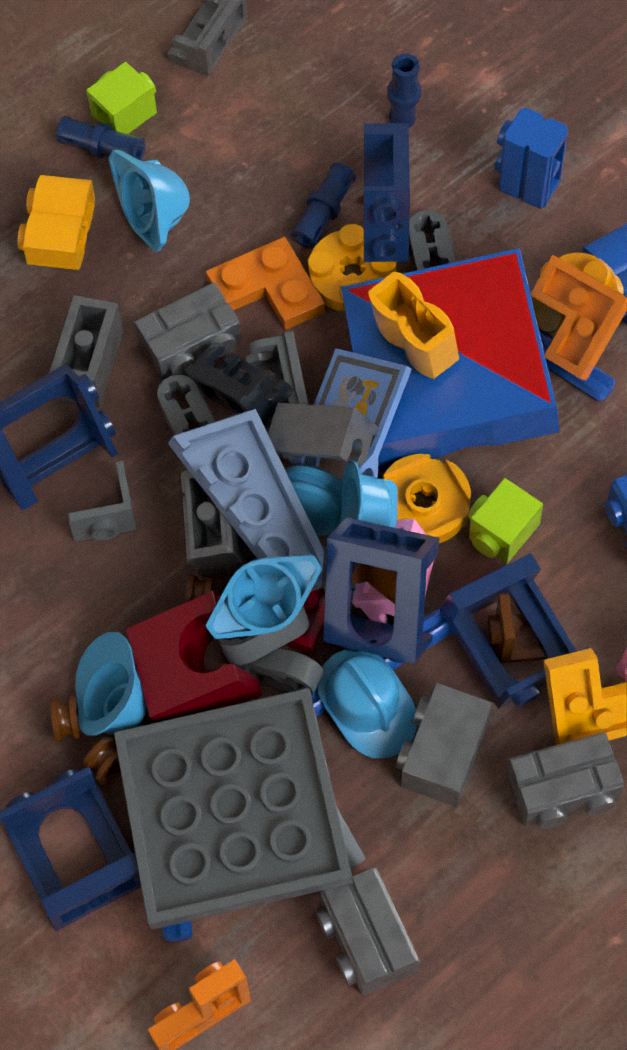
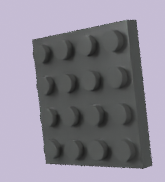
(231, 809)

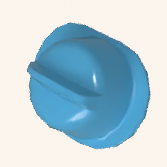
(367, 497)
(109, 687)
(367, 703)

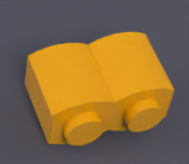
(57, 222)
(414, 325)

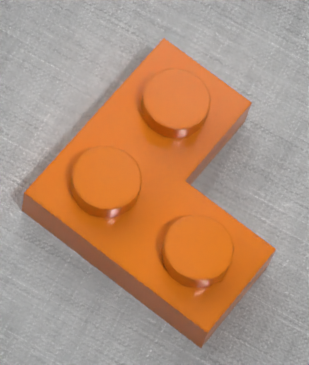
(270, 273)
(590, 313)
(215, 996)

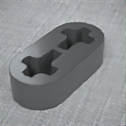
(420, 250)
(196, 411)
(250, 648)
(285, 671)

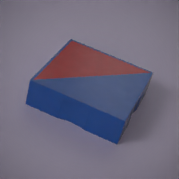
(501, 379)

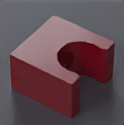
(171, 664)

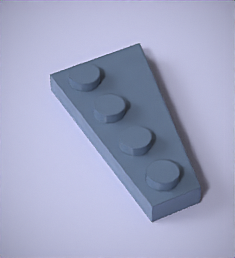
(249, 486)

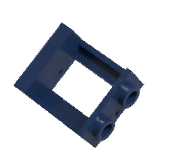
(386, 192)
(87, 433)
(388, 549)
(519, 582)
(80, 793)

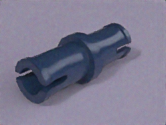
(404, 89)
(98, 138)
(323, 205)

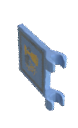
(371, 388)

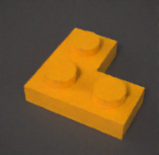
(578, 701)

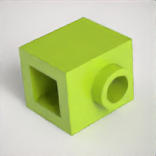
(122, 99)
(503, 521)

